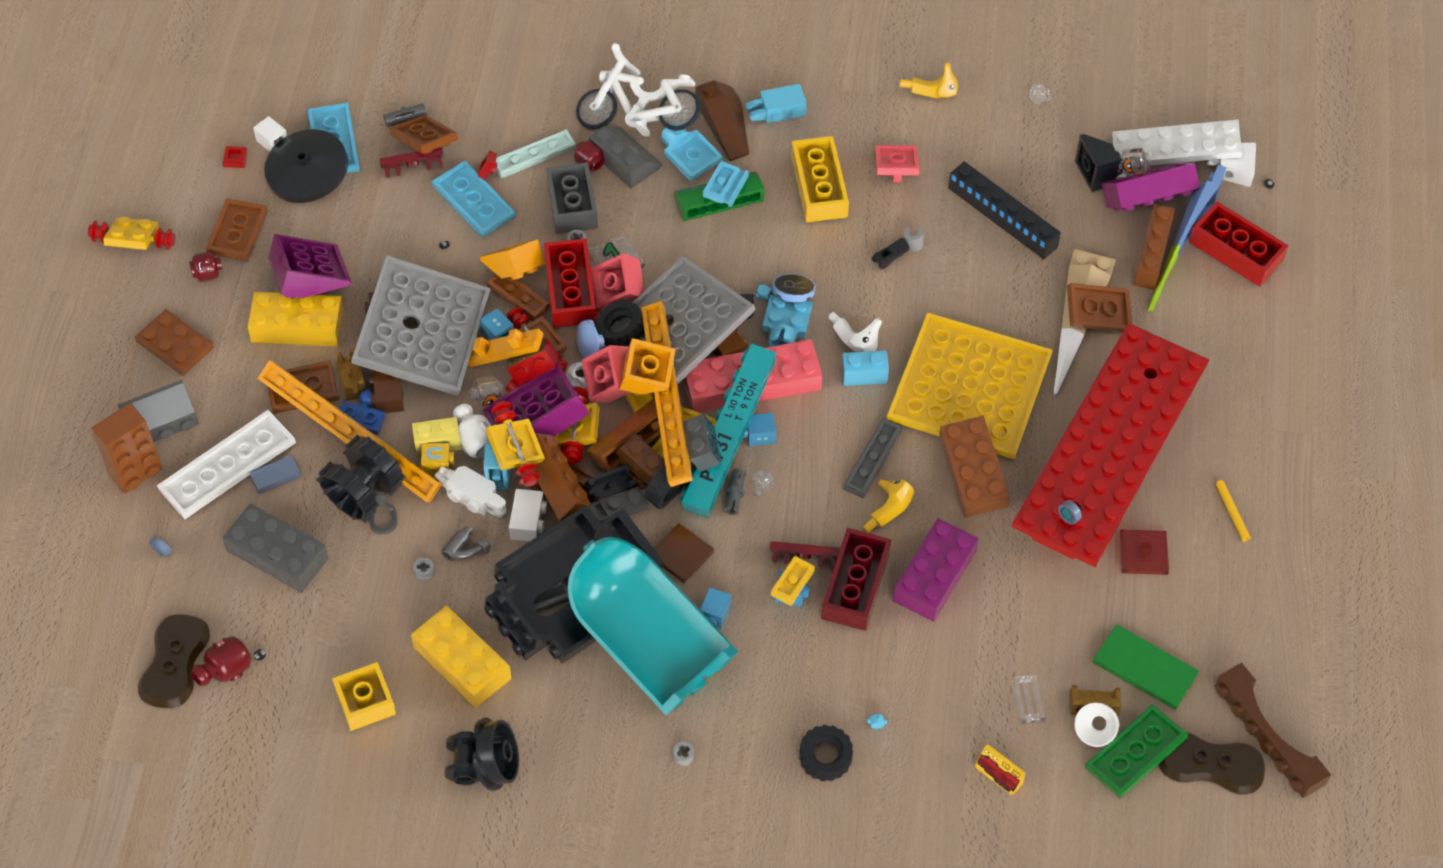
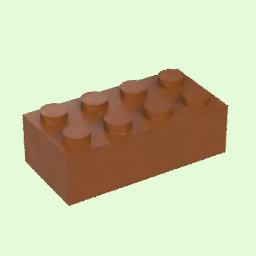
(127, 448)
(974, 466)

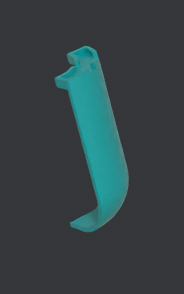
(645, 622)

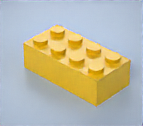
(819, 179)
(296, 321)
(461, 656)

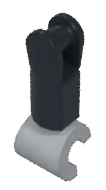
(899, 247)

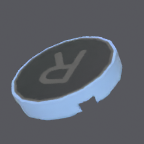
(793, 287)

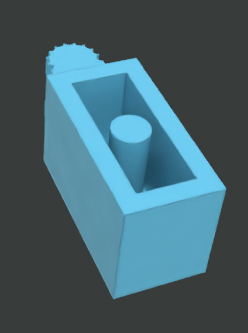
(778, 104)

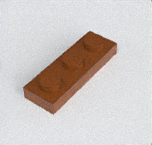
(519, 296)

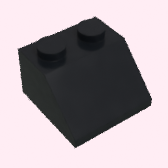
(1097, 161)

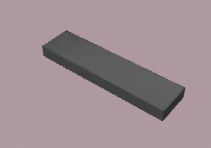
(873, 458)

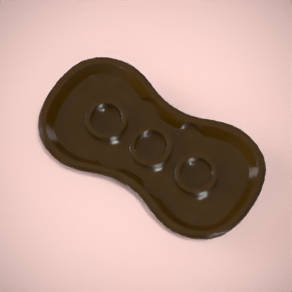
(177, 646)
(1230, 765)

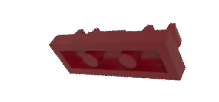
(411, 160)
(804, 551)

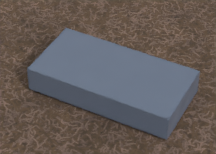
(275, 474)

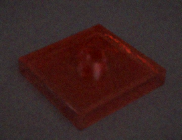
(1144, 552)

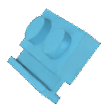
(725, 183)

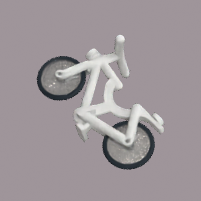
(599, 106)

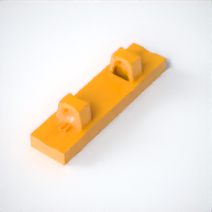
(506, 347)

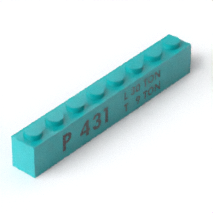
(730, 427)

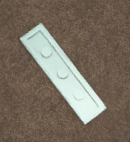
(534, 153)

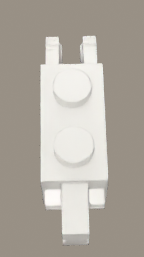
(472, 490)

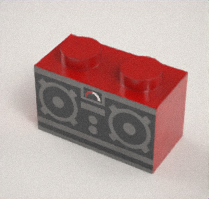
(532, 365)

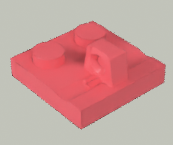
(897, 160)

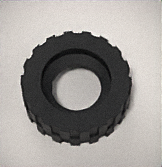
(614, 312)
(659, 491)
(831, 735)

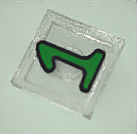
(612, 248)

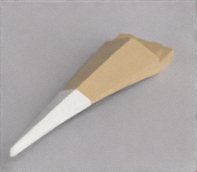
(1088, 270)

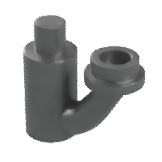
(455, 546)

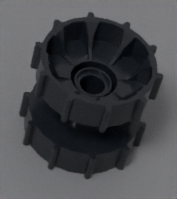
(369, 469)

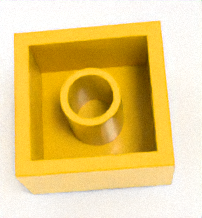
(364, 696)

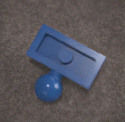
(367, 417)

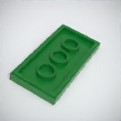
(1145, 666)
(1136, 751)

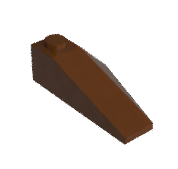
(724, 116)

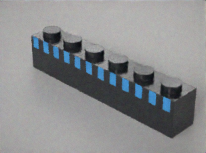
(1004, 210)

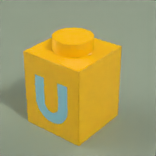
(435, 456)

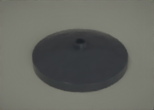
(306, 166)

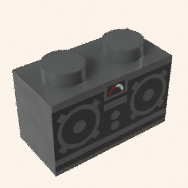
(702, 442)

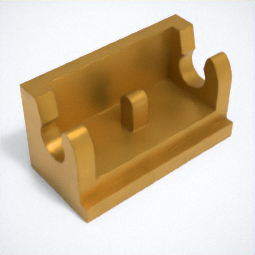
(350, 376)
(1080, 698)

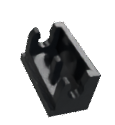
(608, 484)

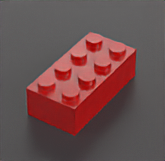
(1238, 243)
(569, 282)

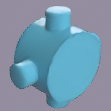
(763, 292)
(877, 721)

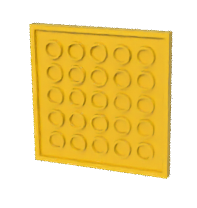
(968, 374)

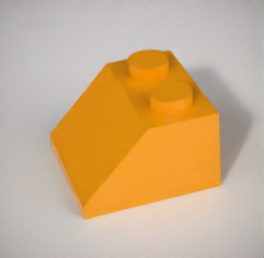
(515, 259)
(647, 367)

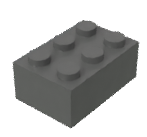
(572, 197)

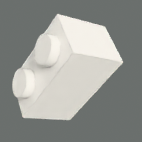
(527, 515)

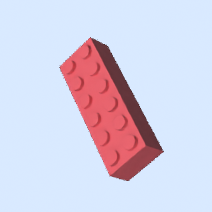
(794, 373)

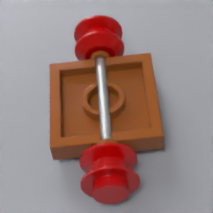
(520, 322)

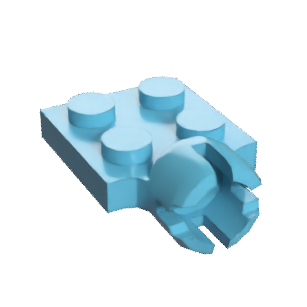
(690, 152)
(786, 320)

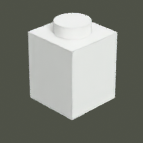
(269, 133)

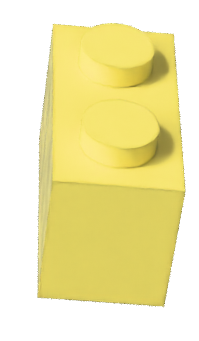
(436, 431)

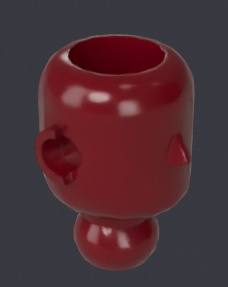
(223, 662)

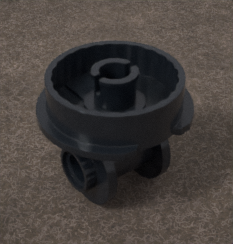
(484, 755)

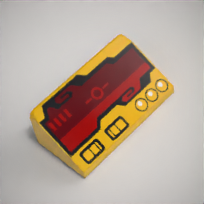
(1000, 770)

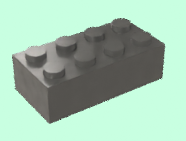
(275, 547)

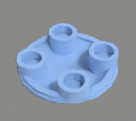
(588, 339)

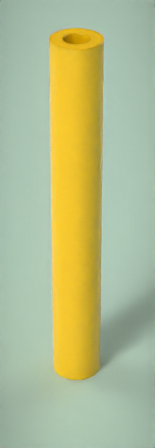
(1233, 511)

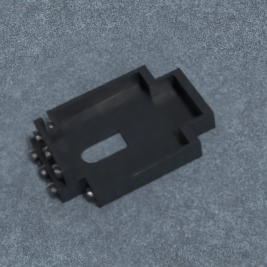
(540, 567)

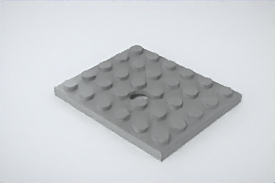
(701, 309)
(447, 321)

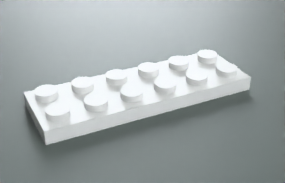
(1183, 142)
(226, 464)

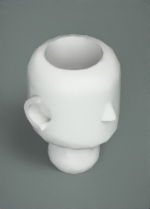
(471, 430)

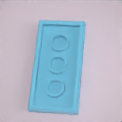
(337, 121)
(473, 199)

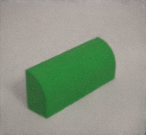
(694, 205)

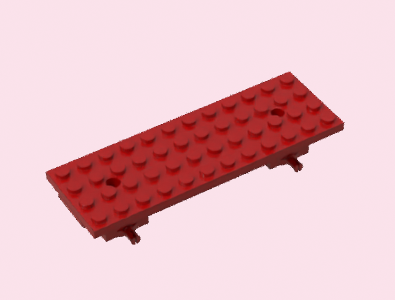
(1111, 444)

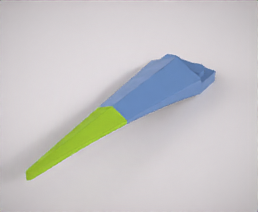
(1199, 204)

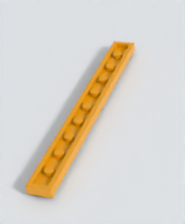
(668, 402)
(343, 425)

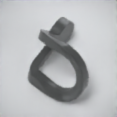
(381, 499)

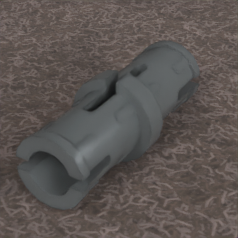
(391, 118)
(735, 492)

